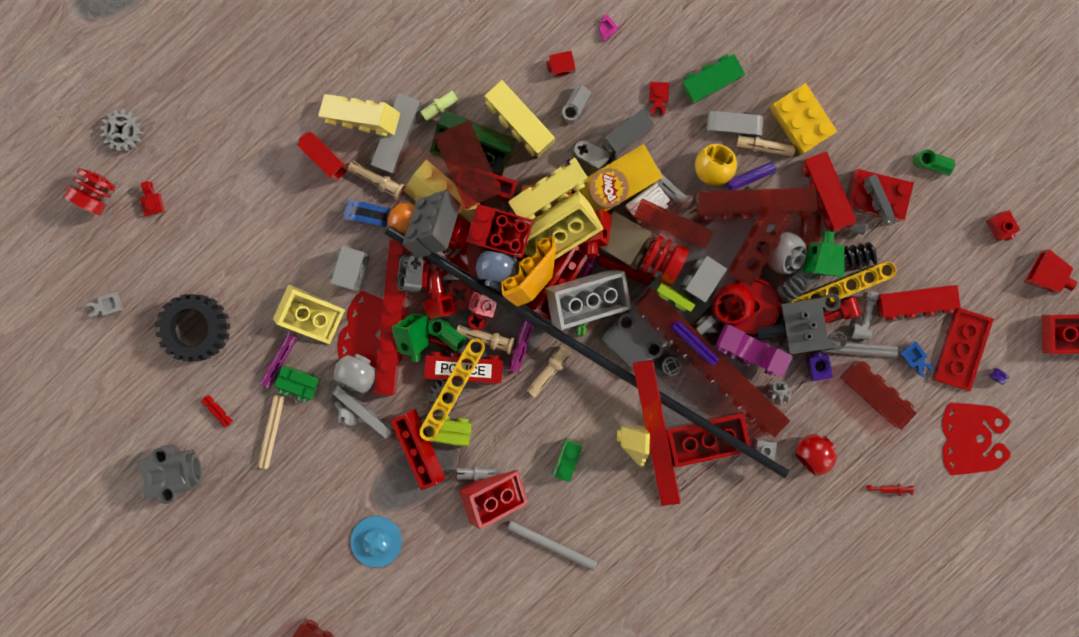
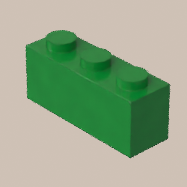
(712, 78)

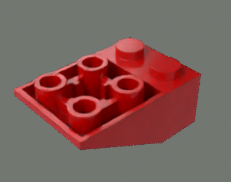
(499, 231)

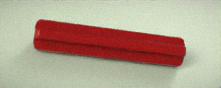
(629, 272)

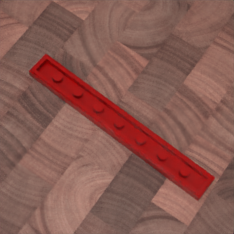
(656, 426)

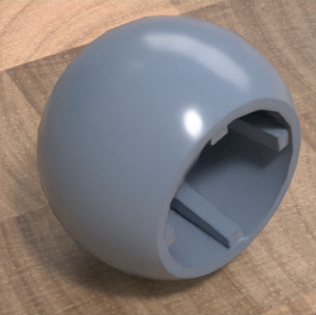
(496, 268)

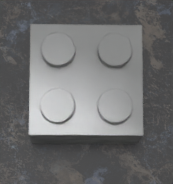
(349, 268)
(703, 279)

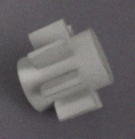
(779, 393)

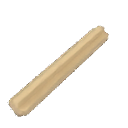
(271, 430)

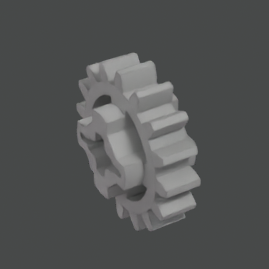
(113, 130)

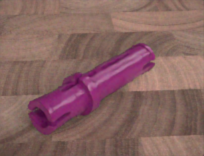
(521, 346)
(275, 366)

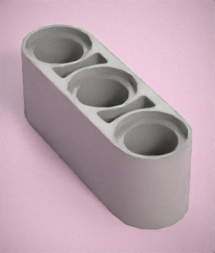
(734, 123)

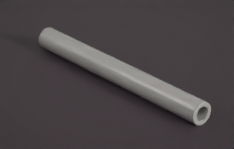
(552, 545)

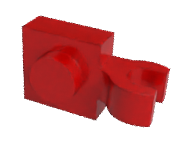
(151, 202)

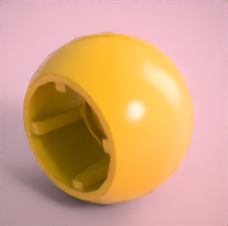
(715, 165)

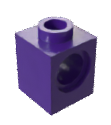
(825, 372)

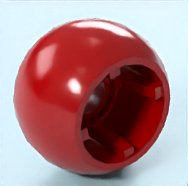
(738, 292)
(816, 454)

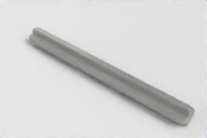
(861, 349)

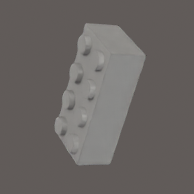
(588, 298)

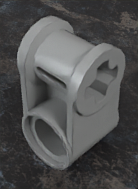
(595, 156)

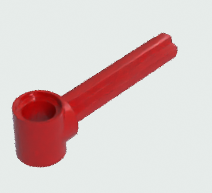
(847, 310)

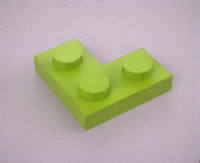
(682, 301)

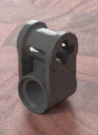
(410, 275)

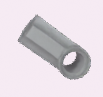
(576, 103)

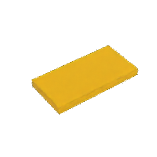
(636, 167)

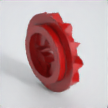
(459, 285)

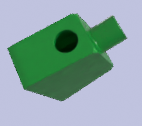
(825, 257)
(412, 335)

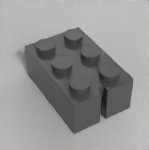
(431, 224)

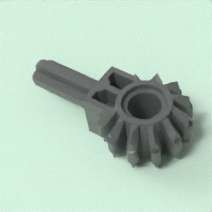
(795, 285)

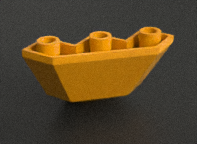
(532, 274)

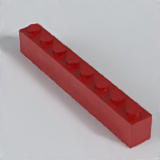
(392, 313)

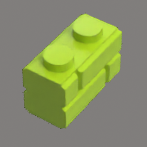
(454, 431)

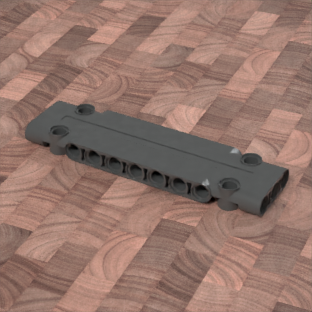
(633, 342)

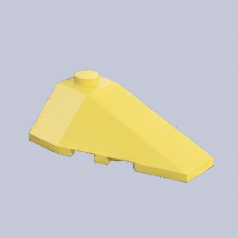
(635, 442)

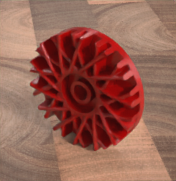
(766, 307)

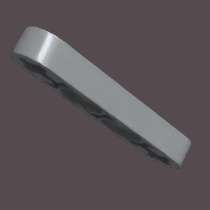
(363, 412)

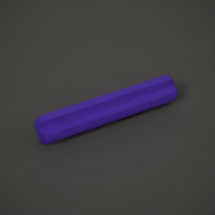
(751, 176)
(695, 343)

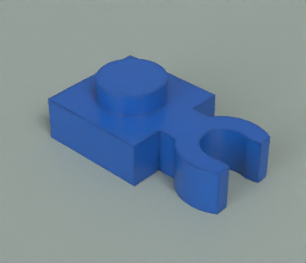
(914, 357)

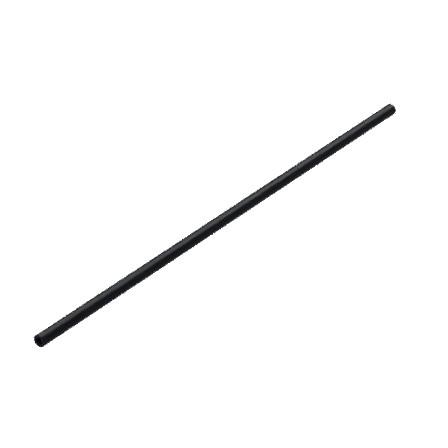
(595, 357)

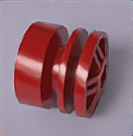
(89, 191)
(665, 260)

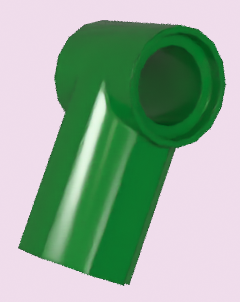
(934, 162)
(447, 333)

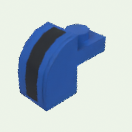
(366, 213)

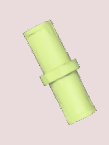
(439, 105)

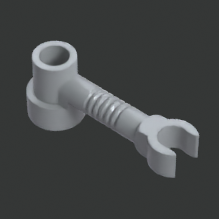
(861, 331)

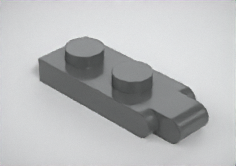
(880, 201)

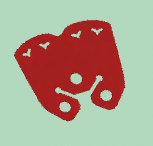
(363, 328)
(962, 439)

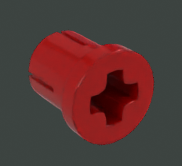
(481, 325)

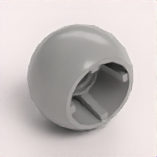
(788, 255)
(355, 373)

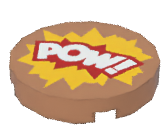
(609, 187)

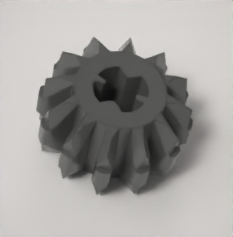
(438, 390)

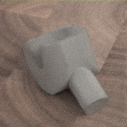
(346, 415)

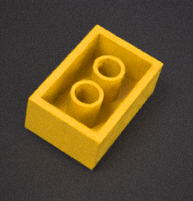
(803, 119)

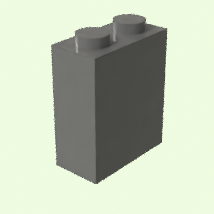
(628, 133)

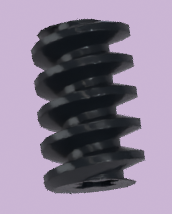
(859, 254)

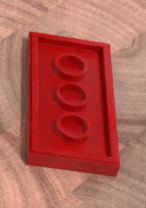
(963, 349)

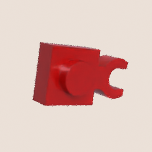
(658, 94)

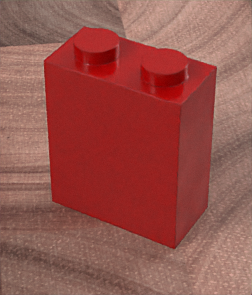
(322, 155)

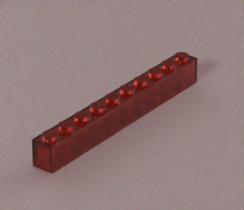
(729, 379)

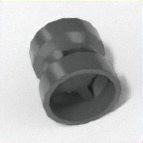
(669, 363)

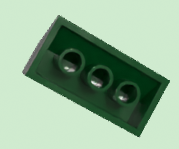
(496, 145)

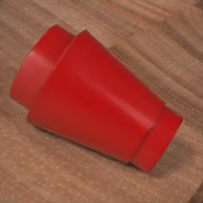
(435, 284)

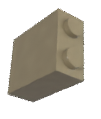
(628, 241)

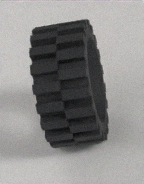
(216, 327)

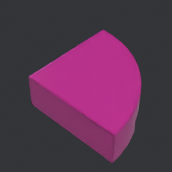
(607, 27)

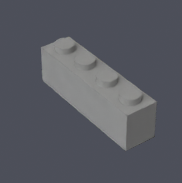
(392, 147)

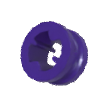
(998, 376)

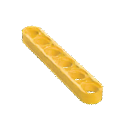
(859, 280)
(455, 391)

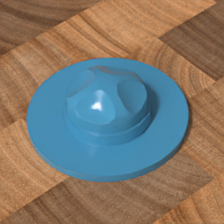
(376, 541)

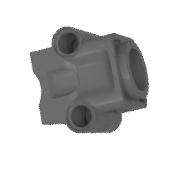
(170, 473)

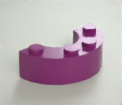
(752, 351)

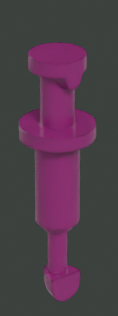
(589, 266)

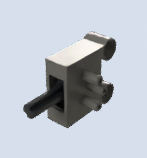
(804, 326)

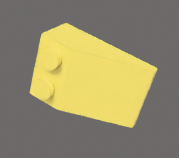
(308, 314)

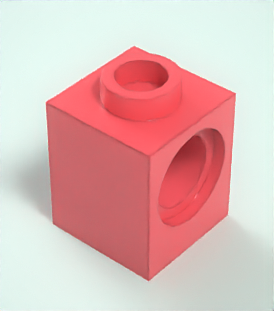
(482, 304)

